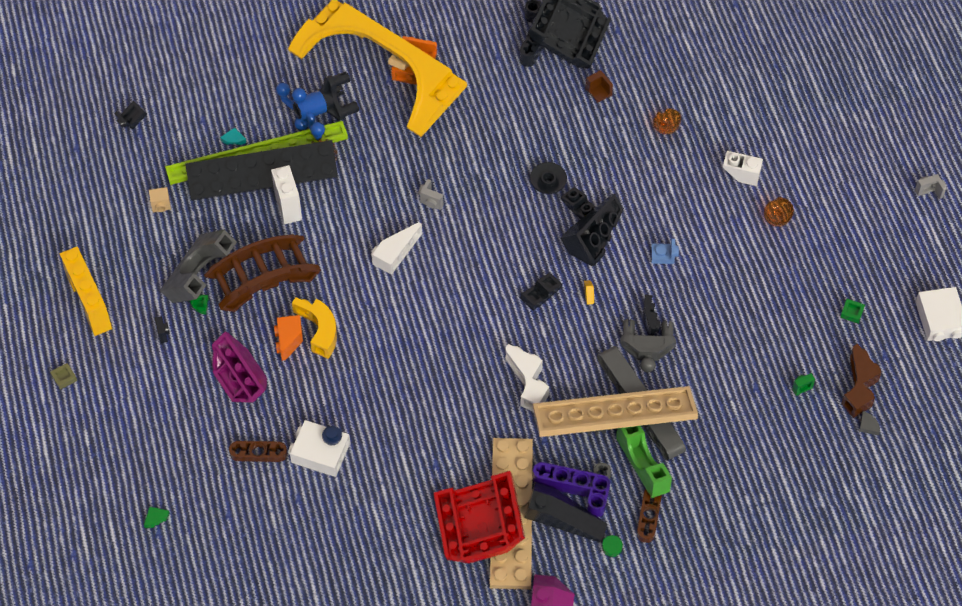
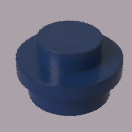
(331, 435)

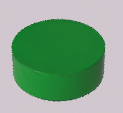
(612, 546)

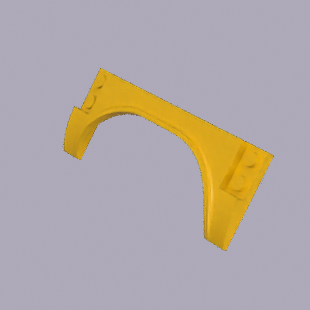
(435, 82)

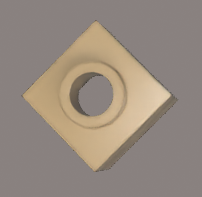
(160, 199)

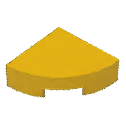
(589, 292)

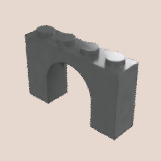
(184, 282)

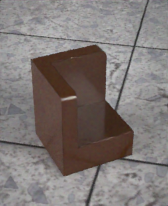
(599, 86)

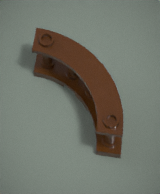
(268, 279)

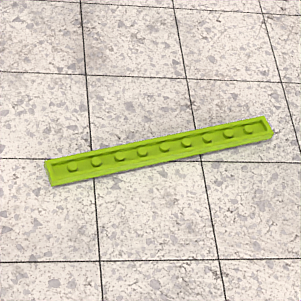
(334, 131)

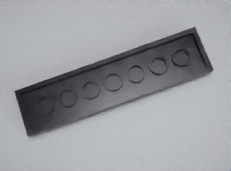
(253, 170)

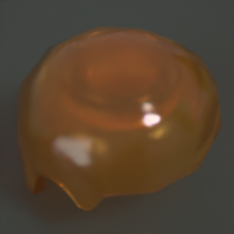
(668, 121)
(778, 212)

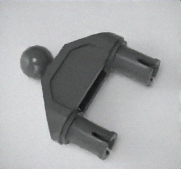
(647, 347)

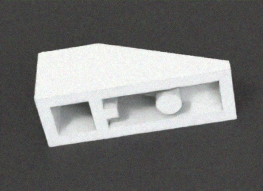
(395, 248)

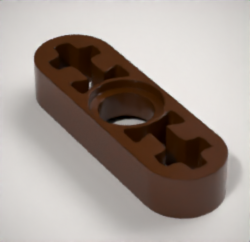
(264, 457)
(655, 507)

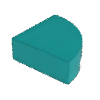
(233, 137)

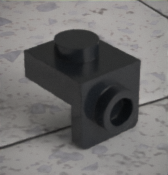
(131, 115)

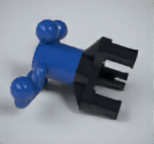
(318, 102)

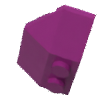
(237, 370)
(550, 592)

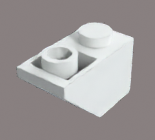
(743, 167)

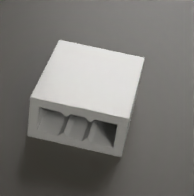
(286, 194)
(940, 313)
(314, 453)

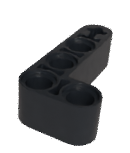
(530, 49)

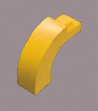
(326, 336)

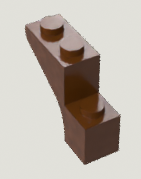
(864, 374)

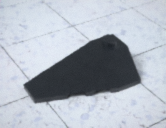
(592, 232)
(559, 511)

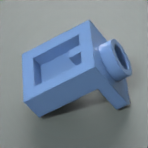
(664, 253)

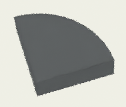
(869, 424)

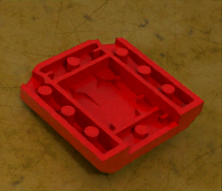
(479, 519)

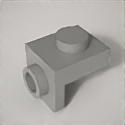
(930, 184)
(429, 197)

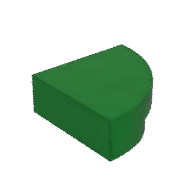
(200, 304)
(155, 517)

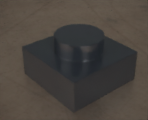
(162, 329)

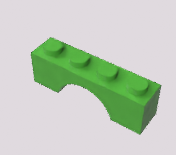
(653, 475)

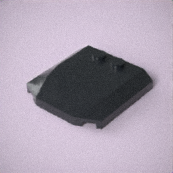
(570, 29)

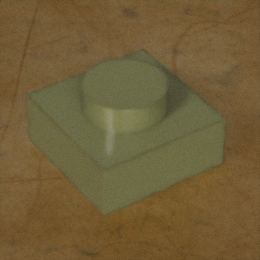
(63, 376)

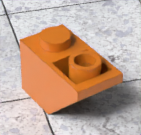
(289, 334)

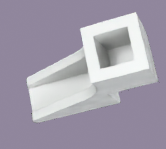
(527, 369)

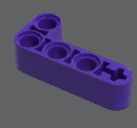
(570, 485)

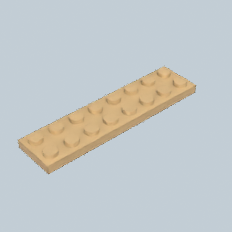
(615, 411)
(514, 568)

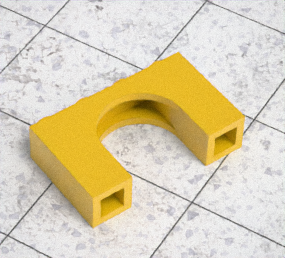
(89, 295)

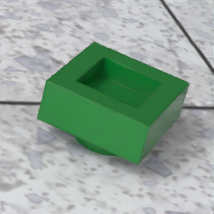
(852, 311)
(803, 383)

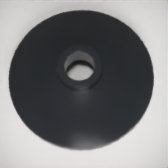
(548, 172)

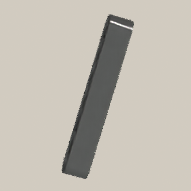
(627, 381)

